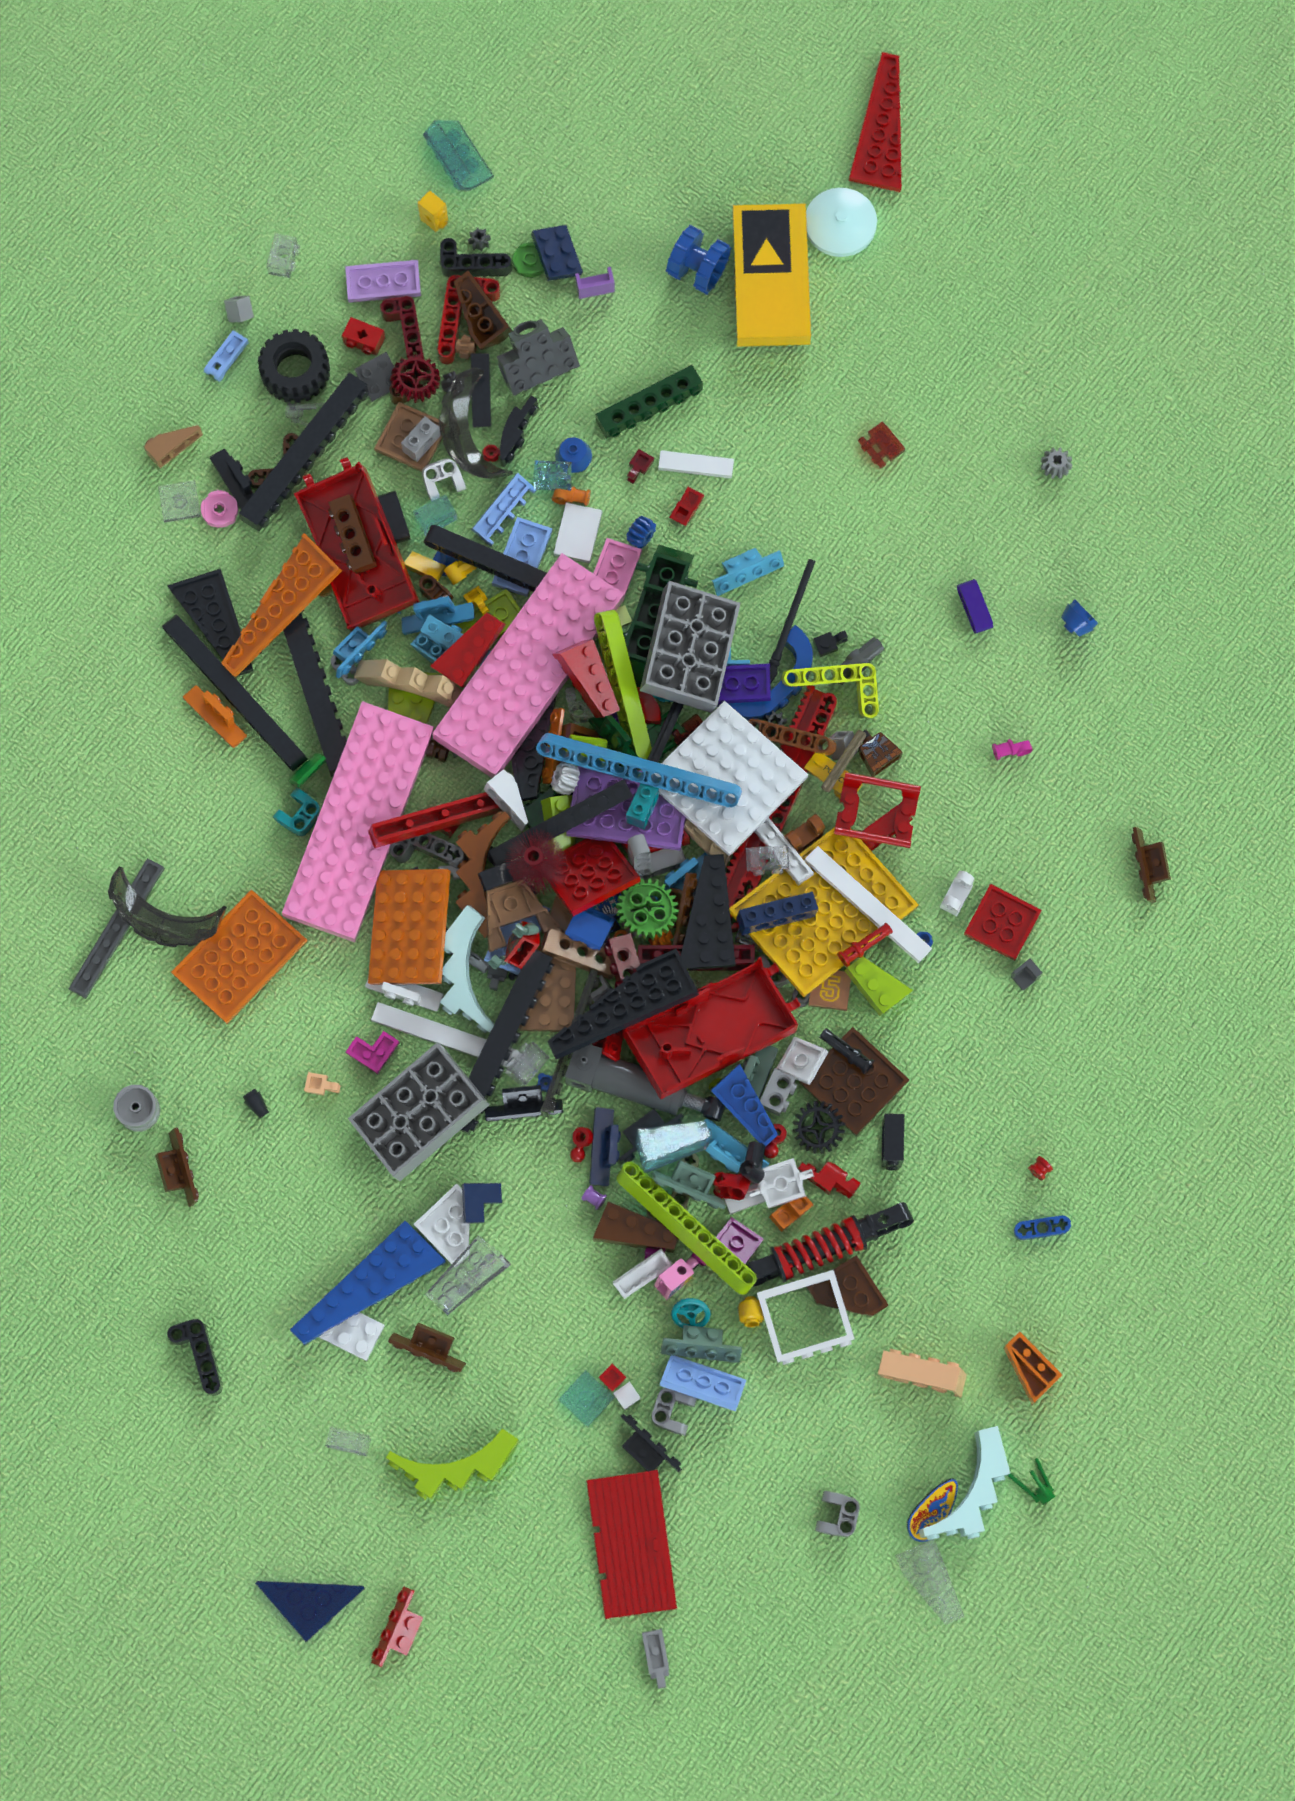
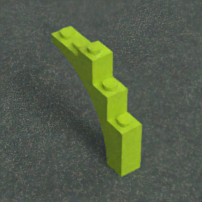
(458, 1473)

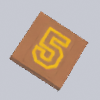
(832, 992)

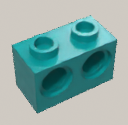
(642, 805)

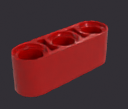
(882, 826)

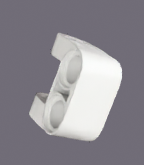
(441, 474)
(957, 893)

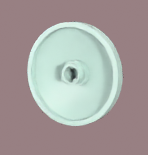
(840, 222)

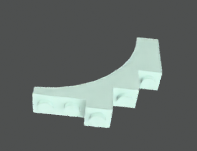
(456, 970)
(967, 1516)

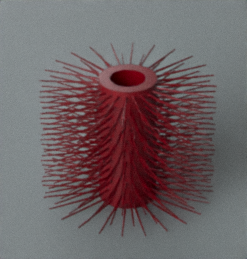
(537, 862)

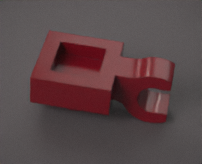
(640, 464)

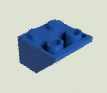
(590, 928)

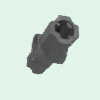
(863, 655)

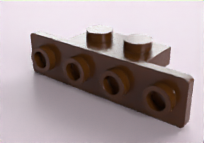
(1152, 863)
(685, 902)
(175, 1168)
(430, 1345)

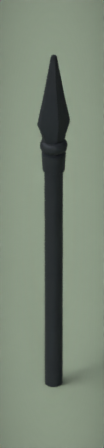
(777, 654)

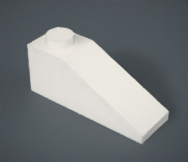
(506, 795)

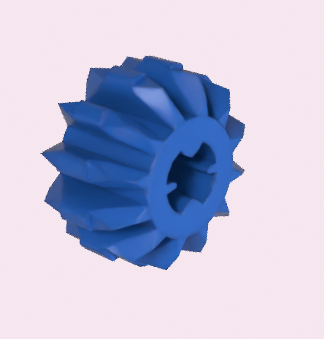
(641, 532)

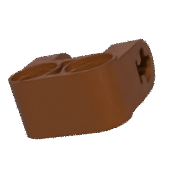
(806, 833)

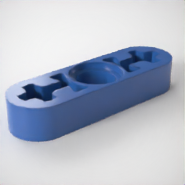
(1057, 1230)

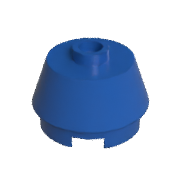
(574, 451)
(1078, 619)

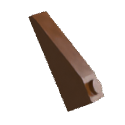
(482, 317)

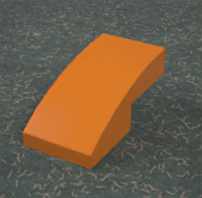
(790, 1212)

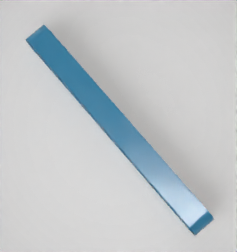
(648, 769)

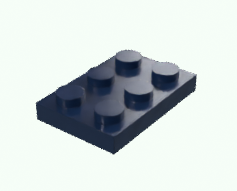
(556, 252)

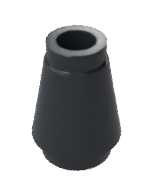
(256, 1103)

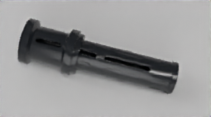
(853, 1055)

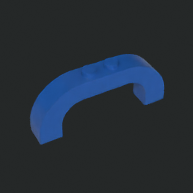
(801, 648)

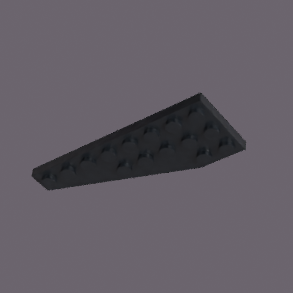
(647, 992)

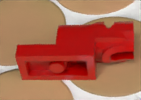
(832, 1177)

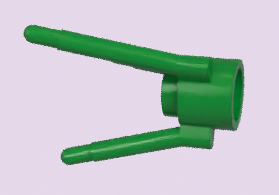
(1044, 1492)

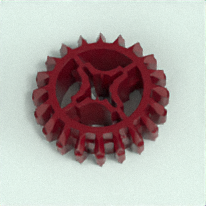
(401, 380)

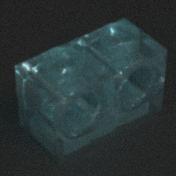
(552, 475)

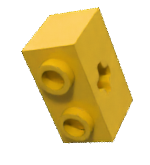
(433, 211)

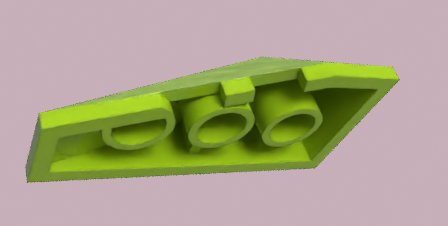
(553, 806)

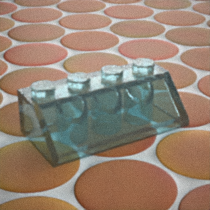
(457, 154)

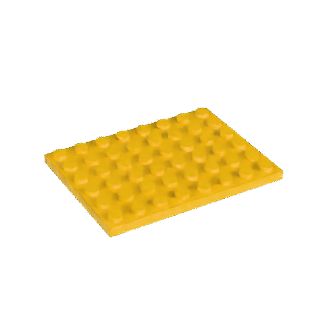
(809, 947)

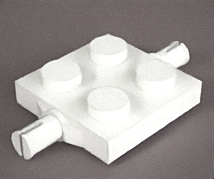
(781, 1183)

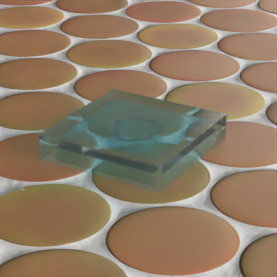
(586, 1398)

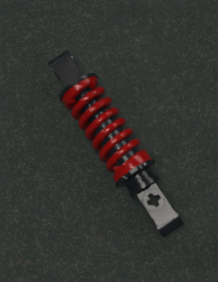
(831, 1242)

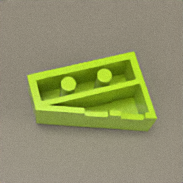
(877, 985)

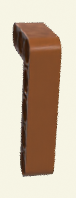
(799, 737)

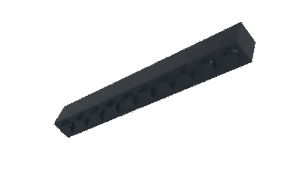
(303, 452)
(316, 691)
(507, 1027)

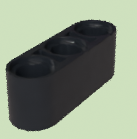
(394, 516)

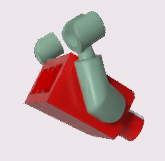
(520, 946)

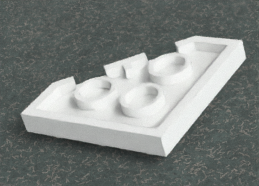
(445, 1225)

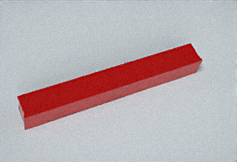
(432, 819)

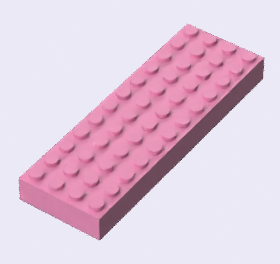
(520, 671)
(367, 788)

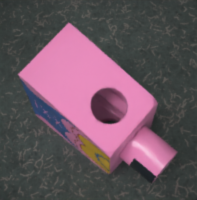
(671, 1281)

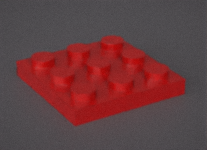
(1002, 922)

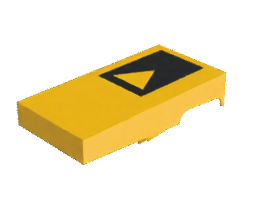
(771, 275)

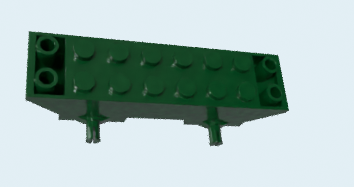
(665, 566)

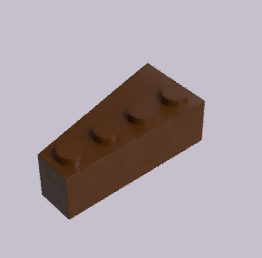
(633, 1230)

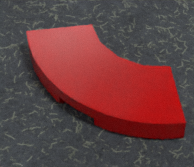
(650, 708)

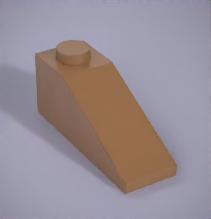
(170, 444)

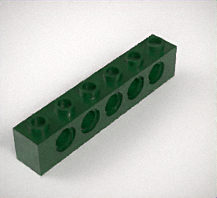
(637, 401)

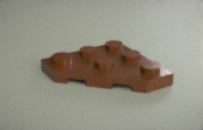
(856, 1287)

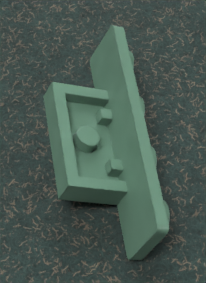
(758, 1068)
(692, 1182)
(702, 1344)

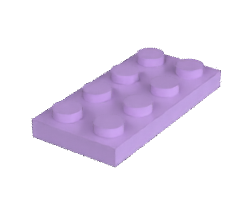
(383, 281)

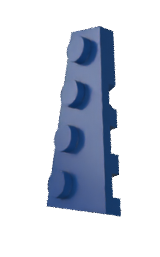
(742, 1101)

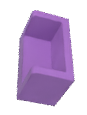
(595, 285)

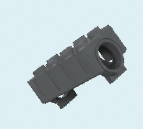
(536, 356)

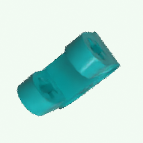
(301, 815)

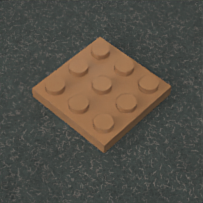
(397, 429)

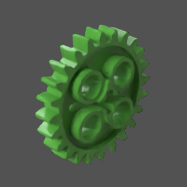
(651, 924)

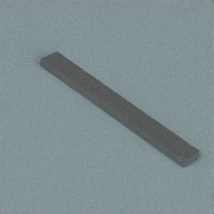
(113, 934)

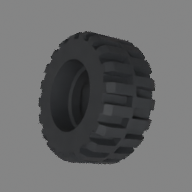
(294, 387)

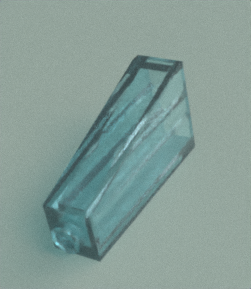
(670, 1143)

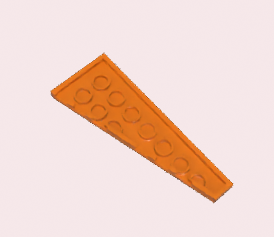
(296, 586)

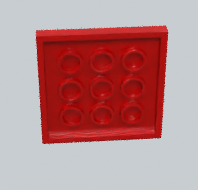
(593, 874)

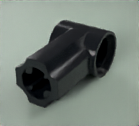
(752, 1166)

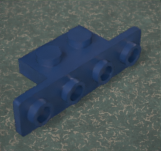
(604, 1146)

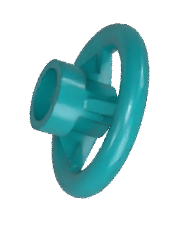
(690, 1309)

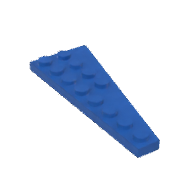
(385, 1270)

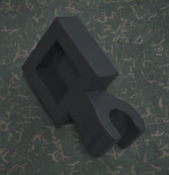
(828, 644)

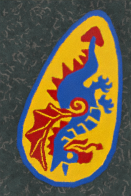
(932, 1508)

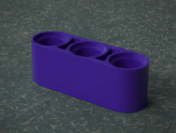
(975, 606)

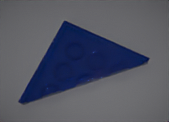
(309, 1605)

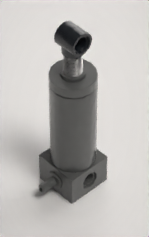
(627, 1080)

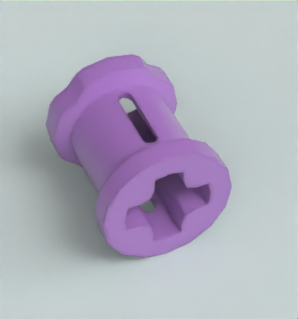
(594, 1197)

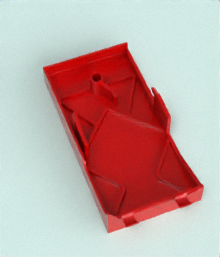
(377, 591)

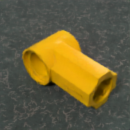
(457, 571)

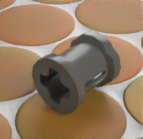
(803, 1002)

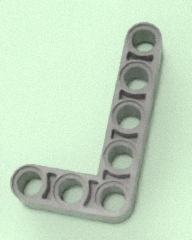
(652, 864)

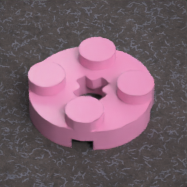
(222, 519)

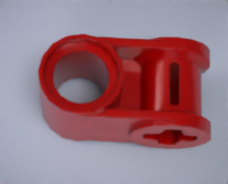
(731, 1187)

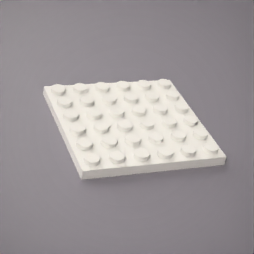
(737, 753)

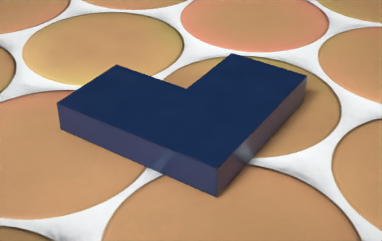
(475, 1196)

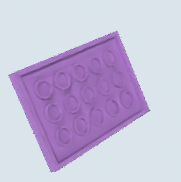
(662, 830)

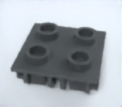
(376, 375)

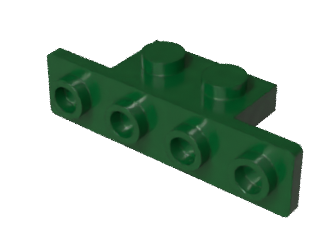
(610, 730)

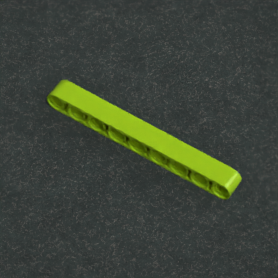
(622, 680)
(686, 1228)

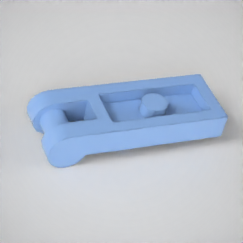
(226, 355)

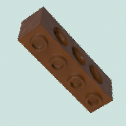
(365, 560)

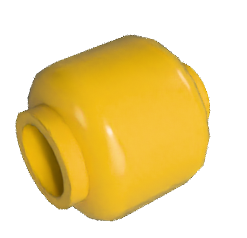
(750, 1312)

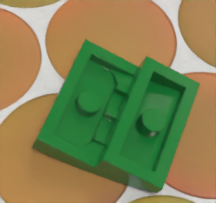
(307, 770)

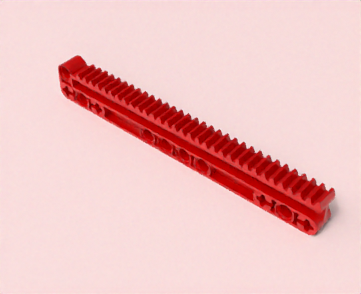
(810, 708)

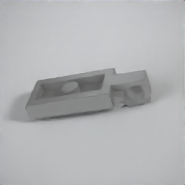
(656, 1656)

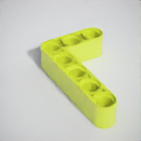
(837, 671)

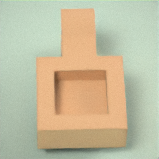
(318, 1084)

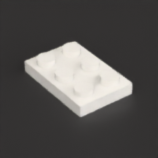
(355, 1335)

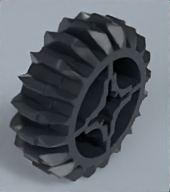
(818, 1118)

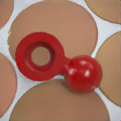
(771, 1149)
(578, 1154)

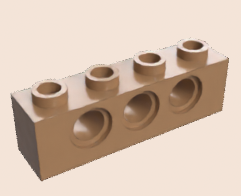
(570, 956)

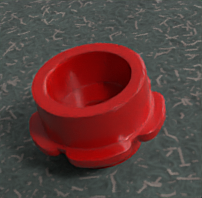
(487, 450)

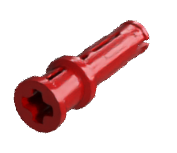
(856, 948)

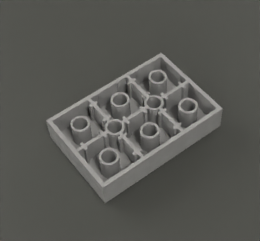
(690, 647)
(418, 1111)

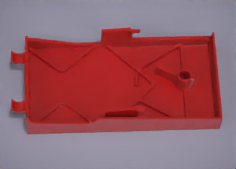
(712, 1029)

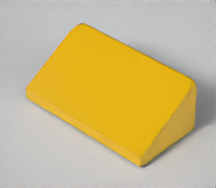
(424, 565)

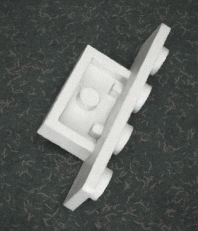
(410, 994)

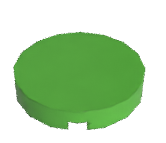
(527, 261)

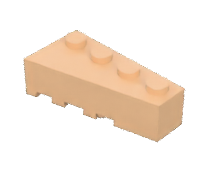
(922, 1372)

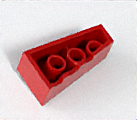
(468, 652)

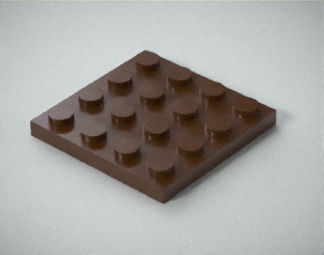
(852, 1092)

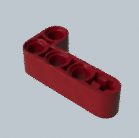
(405, 316)

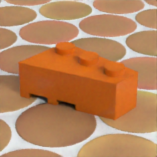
(1031, 1366)

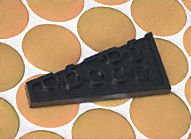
(211, 609)
(709, 929)

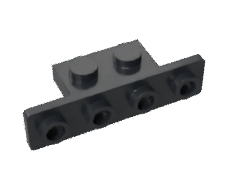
(232, 476)
(519, 1103)
(649, 1120)
(645, 1450)

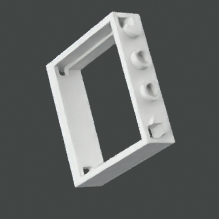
(808, 1351)

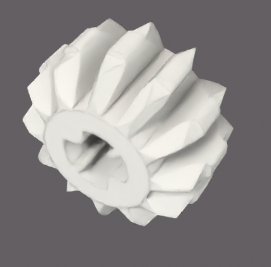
(565, 778)

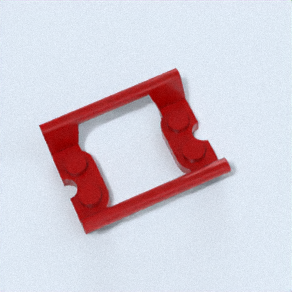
(905, 810)

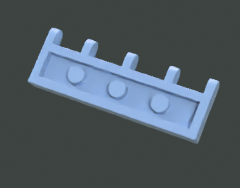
(502, 507)

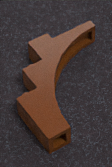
(477, 848)

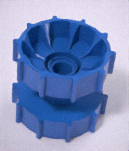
(689, 254)

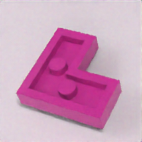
(373, 1056)

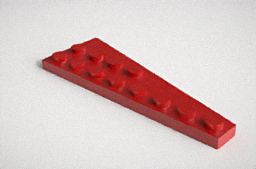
(879, 145)

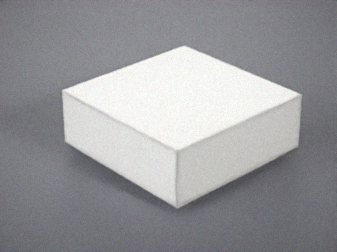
(627, 1395)

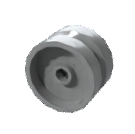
(144, 1100)

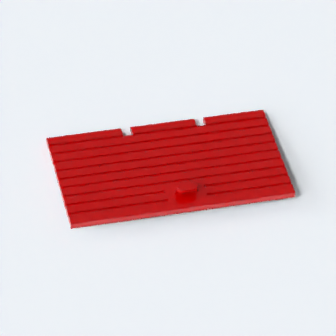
(631, 1544)

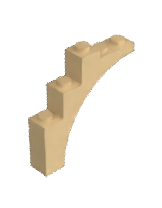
(408, 679)

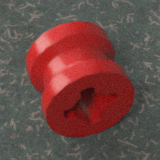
(1040, 1168)

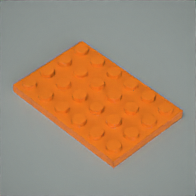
(409, 927)
(240, 957)

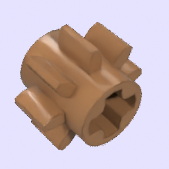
(465, 347)

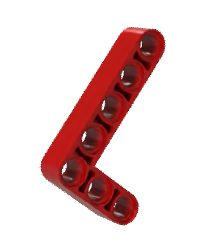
(455, 311)

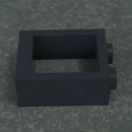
(892, 1141)

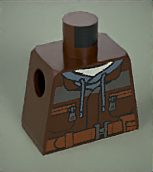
(878, 753)

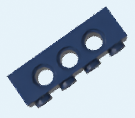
(777, 913)

